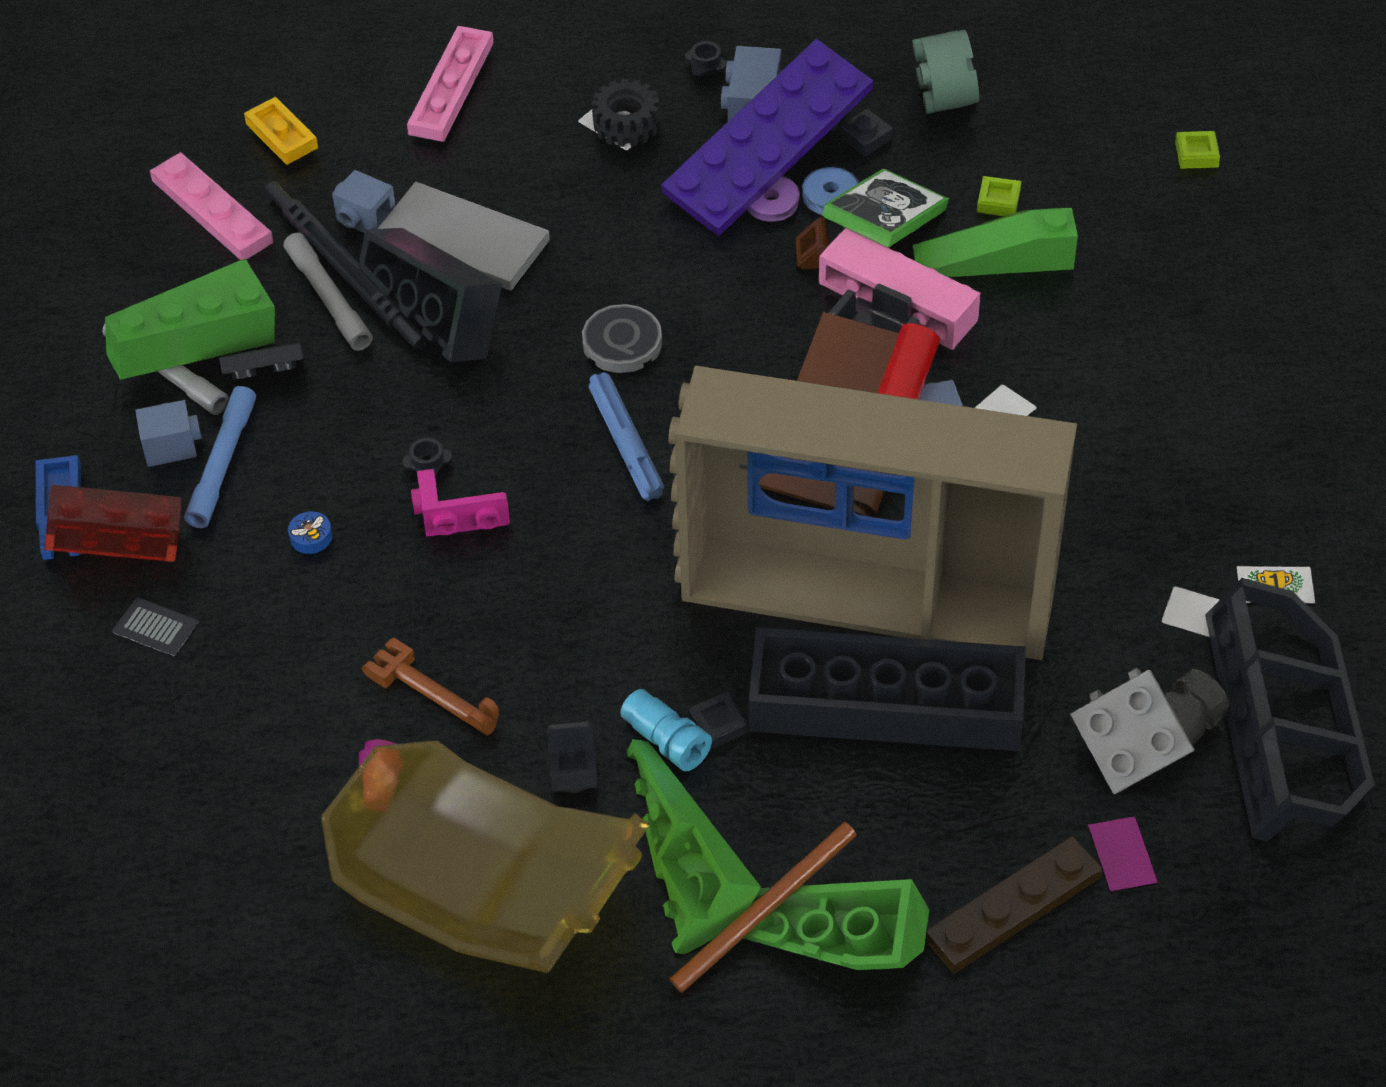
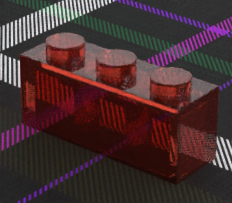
(113, 523)

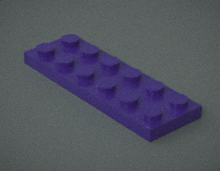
(767, 137)

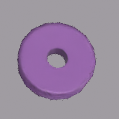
(782, 207)

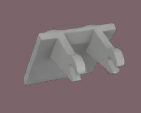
(1132, 731)

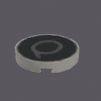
(622, 338)

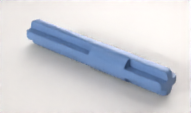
(626, 436)

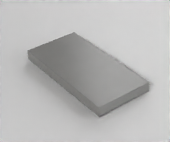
(470, 232)

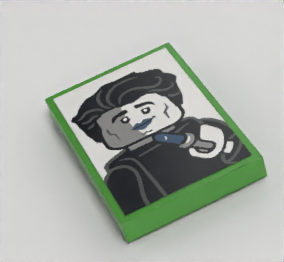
(885, 207)

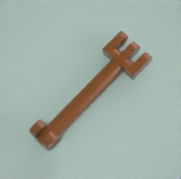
(399, 667)

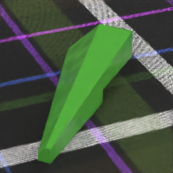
(701, 871)

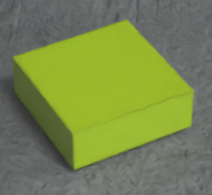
(1197, 149)
(998, 196)

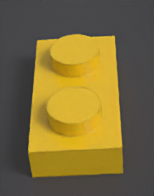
(281, 130)

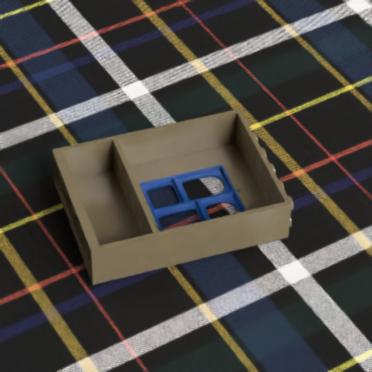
(961, 565)

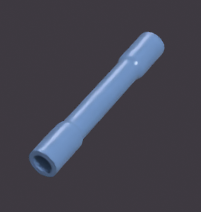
(207, 491)

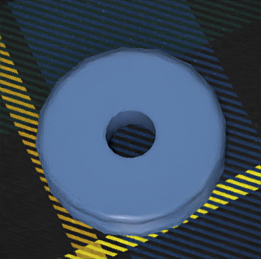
(825, 179)

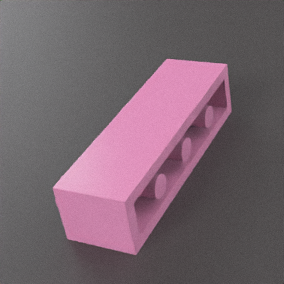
(937, 300)

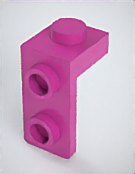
(457, 514)

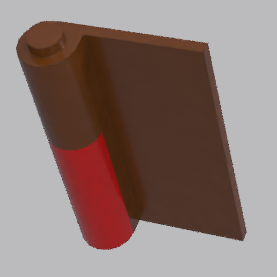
(863, 360)

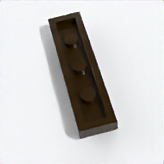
(1013, 904)

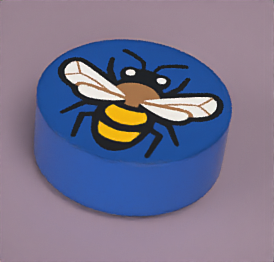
(310, 532)

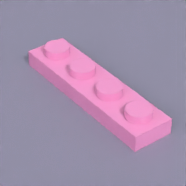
(450, 84)
(211, 206)

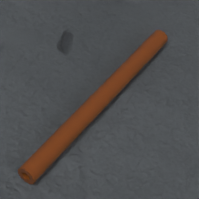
(763, 907)

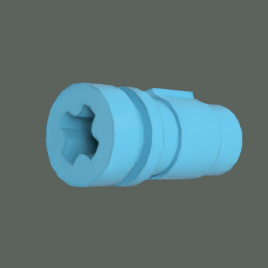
(676, 736)

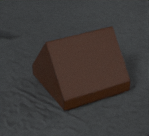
(811, 244)

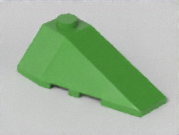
(1009, 244)
(849, 924)

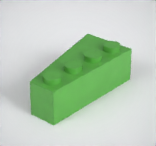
(192, 323)

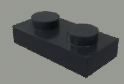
(244, 363)

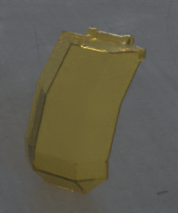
(473, 855)

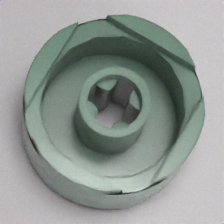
(946, 71)

